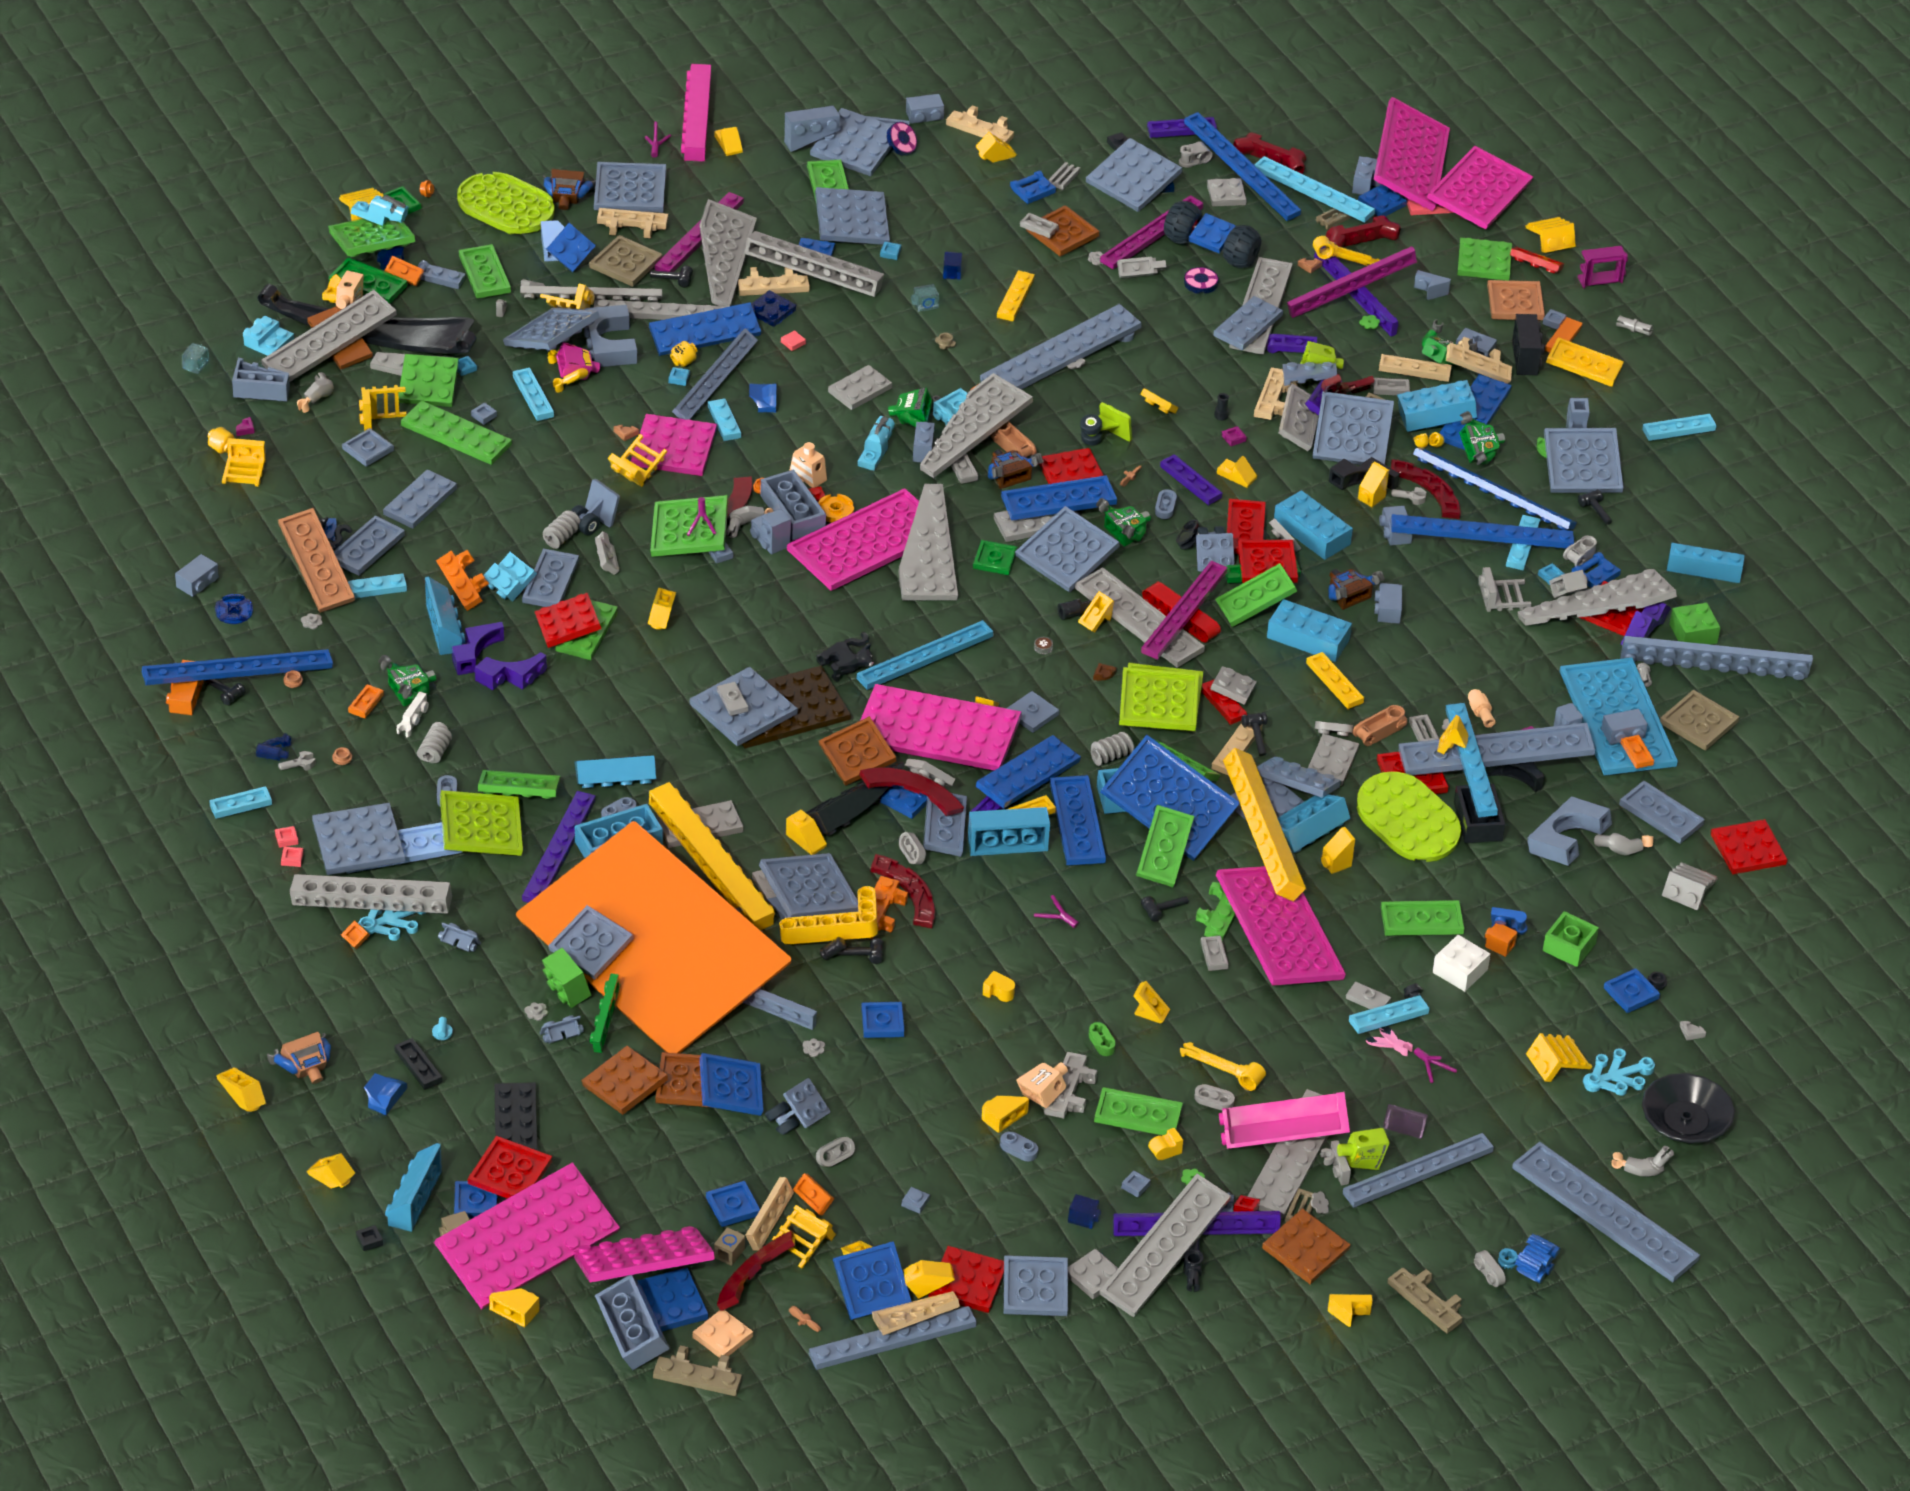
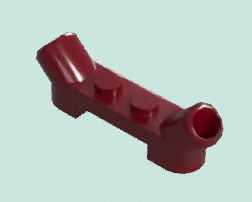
(1253, 145)
(1379, 228)

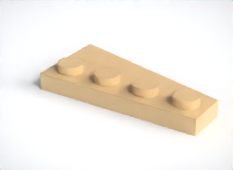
(906, 1314)

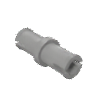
(1634, 325)

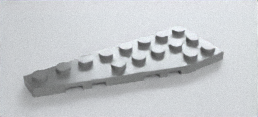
(724, 245)
(981, 414)
(927, 561)
(1637, 589)

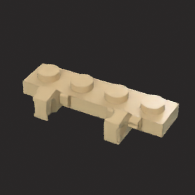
(969, 123)
(645, 220)
(786, 283)
(1490, 367)
(1269, 399)

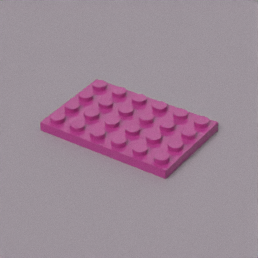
(1480, 187)
(643, 1254)

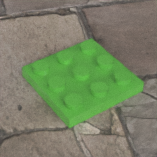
(1484, 259)
(428, 379)

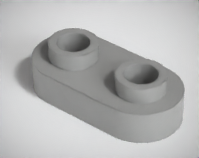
(1326, 727)
(912, 848)
(1214, 1097)
(834, 1153)
(1490, 1268)

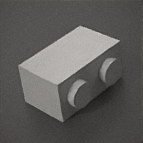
(1568, 583)

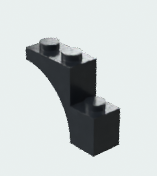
(1347, 474)
(1524, 772)

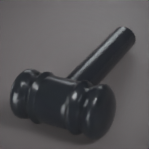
(683, 276)
(1592, 499)
(229, 694)
(1256, 721)
(1154, 909)
(832, 948)
(875, 951)

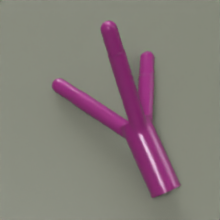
(655, 144)
(701, 513)
(1064, 916)
(1431, 1059)

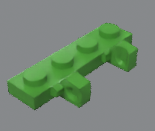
(1220, 920)

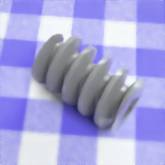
(561, 529)
(435, 743)
(1111, 748)

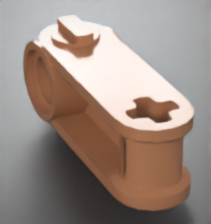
(1012, 439)
(1381, 725)

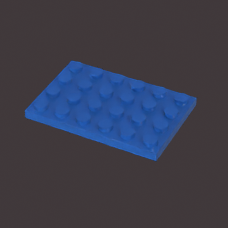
(1160, 778)

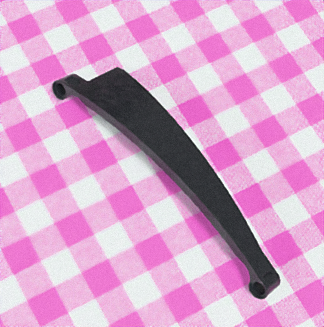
(408, 334)

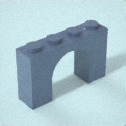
(610, 351)
(1572, 814)

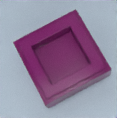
(1234, 436)

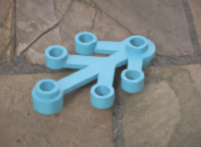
(373, 925)
(1595, 1080)

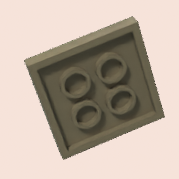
(625, 260)
(1699, 720)

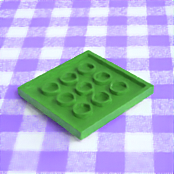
(366, 236)
(674, 518)

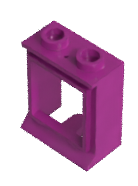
(1603, 255)

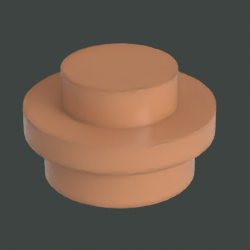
(293, 679)
(342, 756)

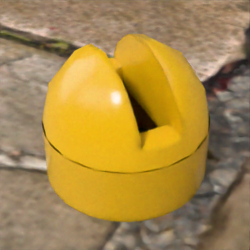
(1436, 438)
(1421, 440)

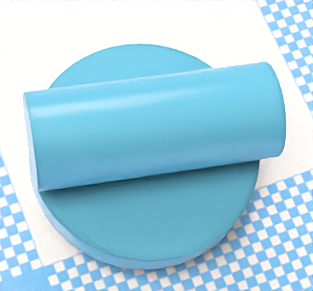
(442, 1030)

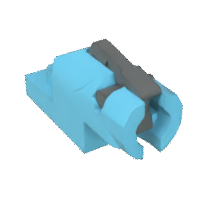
(381, 210)
(876, 443)

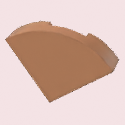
(1310, 265)
(626, 432)

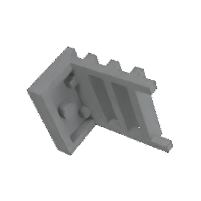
(1491, 594)
(1688, 885)

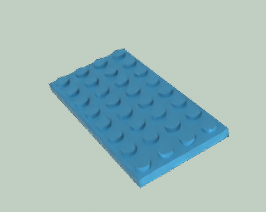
(1609, 689)

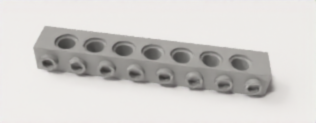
(814, 263)
(371, 893)

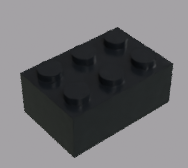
(1527, 344)
(1473, 827)

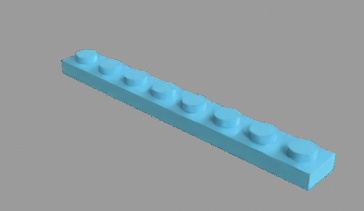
(1315, 189)

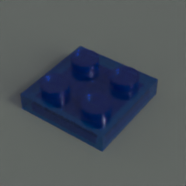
(772, 308)

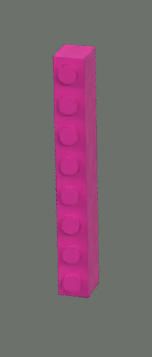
(696, 112)

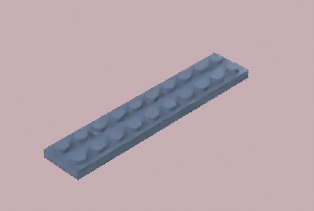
(1066, 347)
(1716, 657)
(1501, 749)
(1606, 1212)

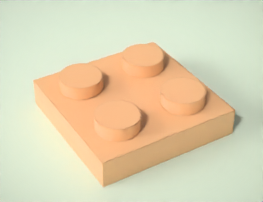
(722, 1334)

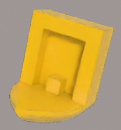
(331, 292)

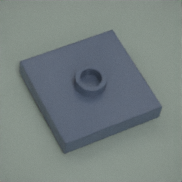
(368, 447)
(1034, 711)

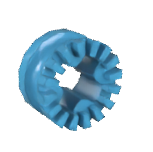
(1507, 1263)

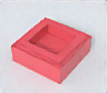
(793, 340)
(286, 836)
(292, 856)

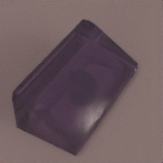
(1405, 1121)

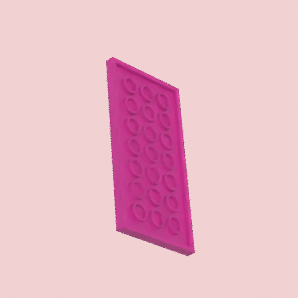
(1411, 153)
(858, 541)
(942, 726)
(1280, 930)
(526, 1234)

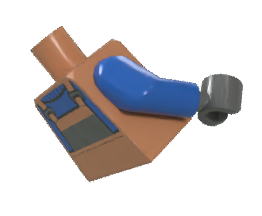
(304, 1056)

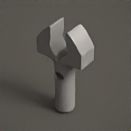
(1418, 496)
(305, 760)

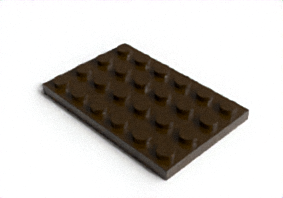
(815, 701)

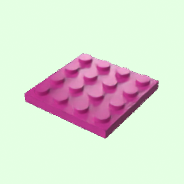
(685, 441)

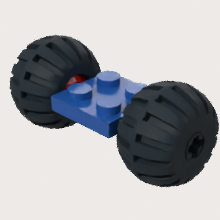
(1186, 225)

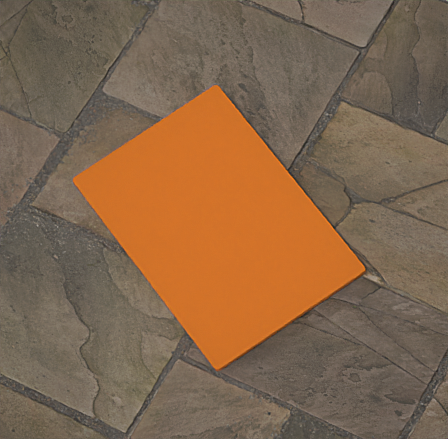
(689, 947)

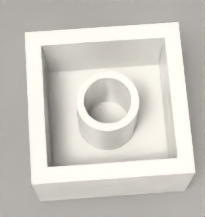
(1461, 963)

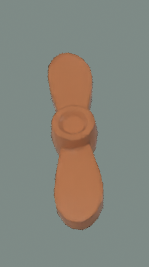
(1130, 476)
(804, 1319)

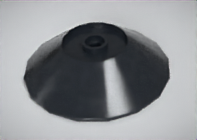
(1688, 1108)

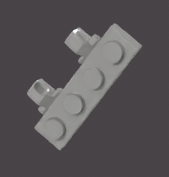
(1076, 1074)

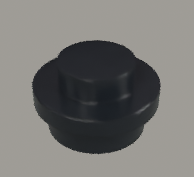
(1658, 980)
(1412, 991)

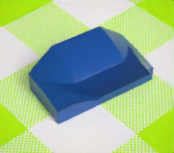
(764, 396)
(384, 1092)

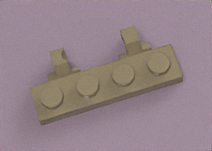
(1415, 1291)
(681, 1371)

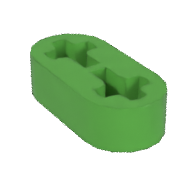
(1105, 1037)

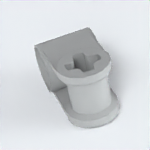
(1194, 154)
(1581, 550)

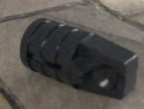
(1072, 608)

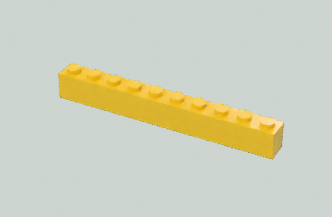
(1264, 824)
(710, 855)

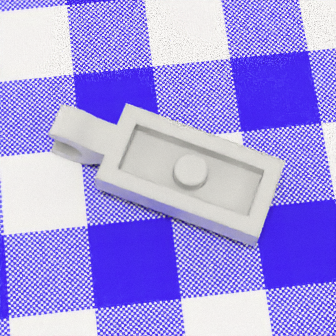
(413, 713)

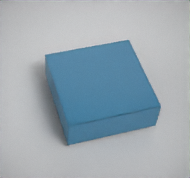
(890, 250)
(466, 366)
(679, 376)
(1549, 572)

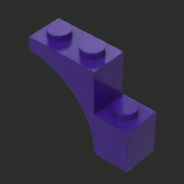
(1645, 622)
(476, 640)
(521, 673)

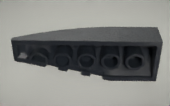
(843, 808)

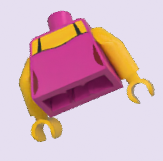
(573, 364)

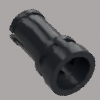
(1221, 410)

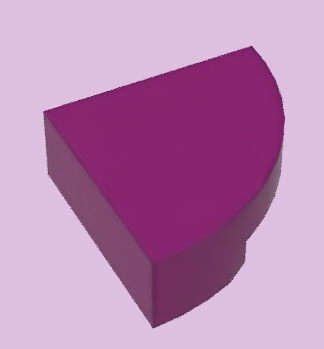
(245, 427)

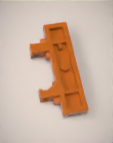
(465, 588)
(886, 894)

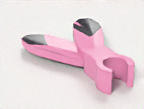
(1390, 1041)

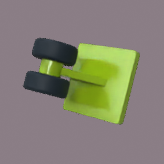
(1110, 420)

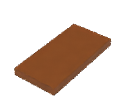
(351, 354)

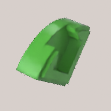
(1541, 446)

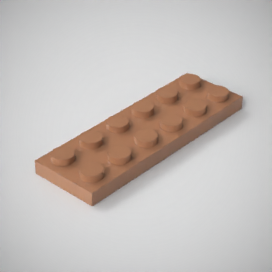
(316, 560)

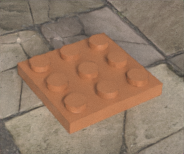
(1514, 298)

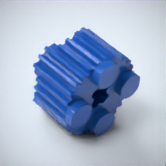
(1537, 1258)

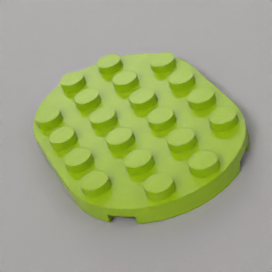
(505, 202)
(1408, 816)

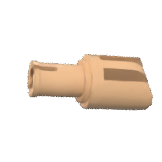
(1481, 707)

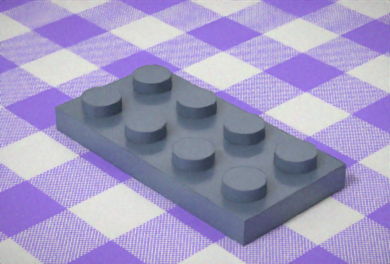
(1248, 323)
(420, 499)
(368, 544)
(552, 578)
(1298, 777)
(1661, 812)
(944, 832)

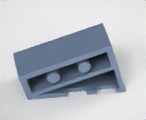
(809, 126)
(260, 383)

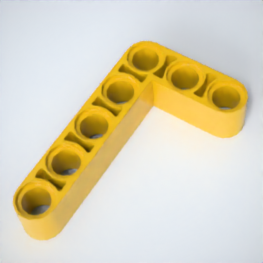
(830, 926)

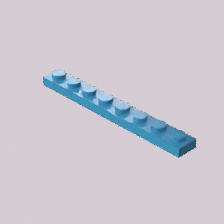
(925, 654)
(1473, 765)

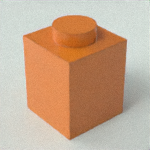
(1500, 939)

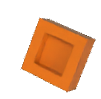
(355, 935)

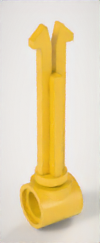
(1334, 250)
(1248, 1075)

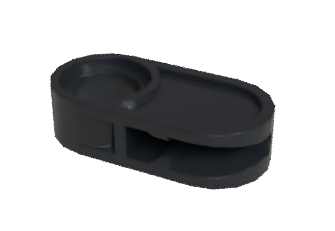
(1187, 534)

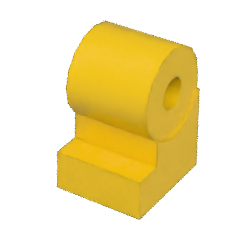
(999, 986)
(1166, 1145)

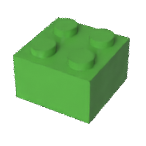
(1695, 624)
(1570, 939)
(565, 978)

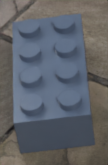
(791, 495)
(632, 1322)

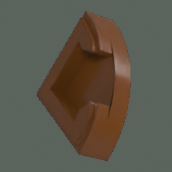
(1104, 672)

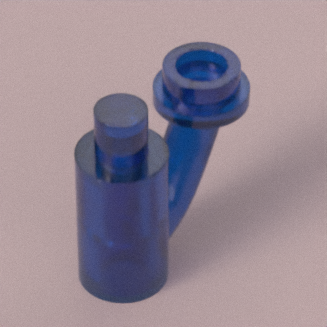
(270, 751)

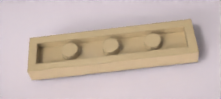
(1415, 367)
(1241, 740)
(769, 1213)

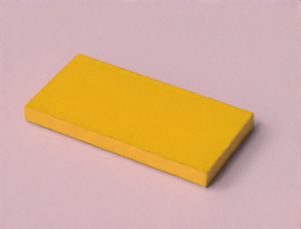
(1584, 362)

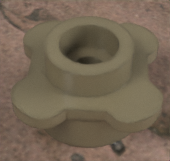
(945, 340)

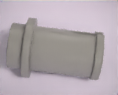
(1644, 671)

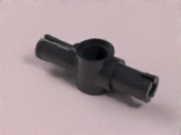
(1193, 1266)

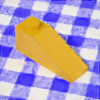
(661, 608)
(242, 1088)

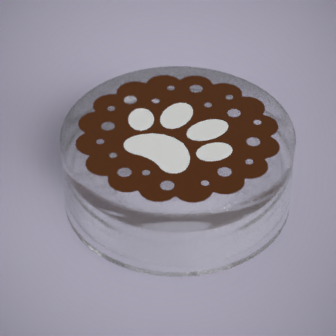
(1043, 645)

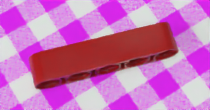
(1164, 600)

